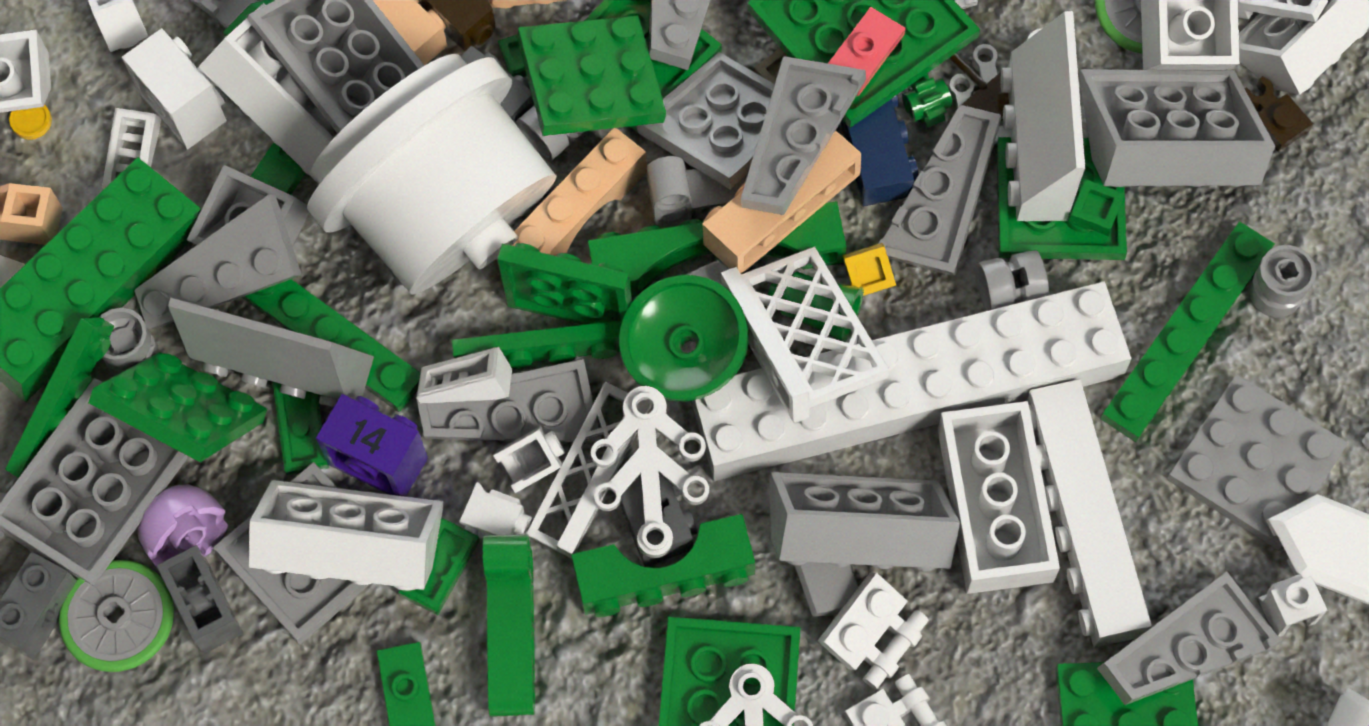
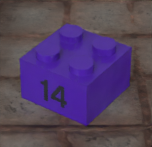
(372, 445)

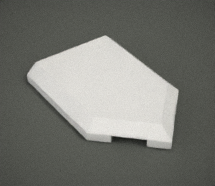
(1327, 543)

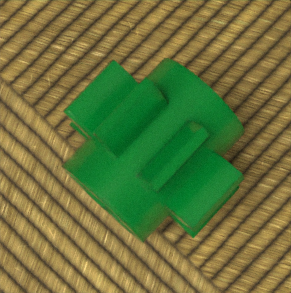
(927, 100)

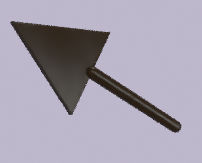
(989, 95)

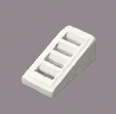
(121, 120)
(479, 376)

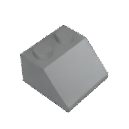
(236, 193)

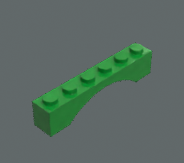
(657, 250)

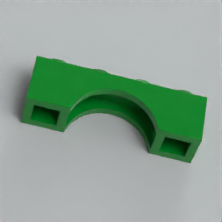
(613, 581)

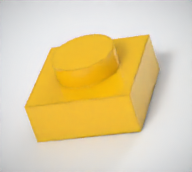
(869, 269)

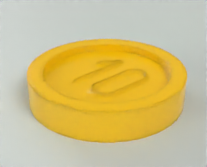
(30, 122)

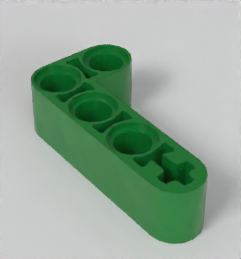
(510, 624)

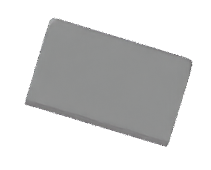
(826, 587)

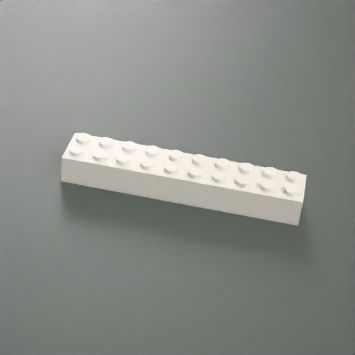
(931, 371)

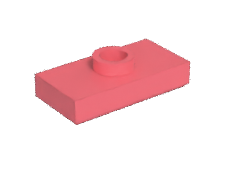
(869, 44)

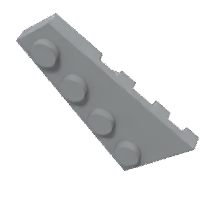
(675, 30)
(797, 126)
(939, 210)
(227, 265)
(544, 397)
(1194, 640)

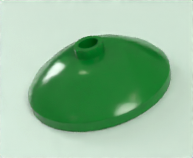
(680, 312)

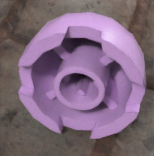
(180, 520)

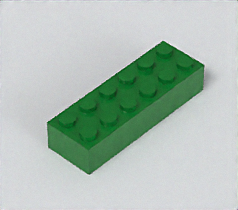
(88, 271)

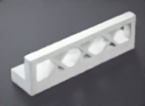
(586, 506)

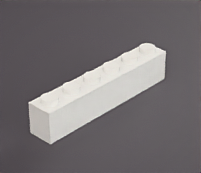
(1087, 516)

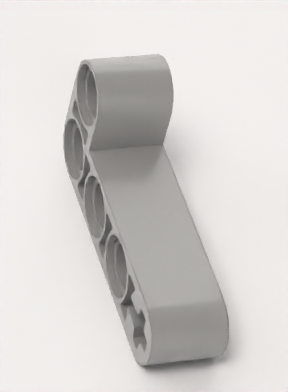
(683, 194)

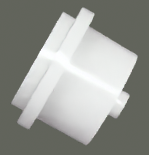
(432, 172)

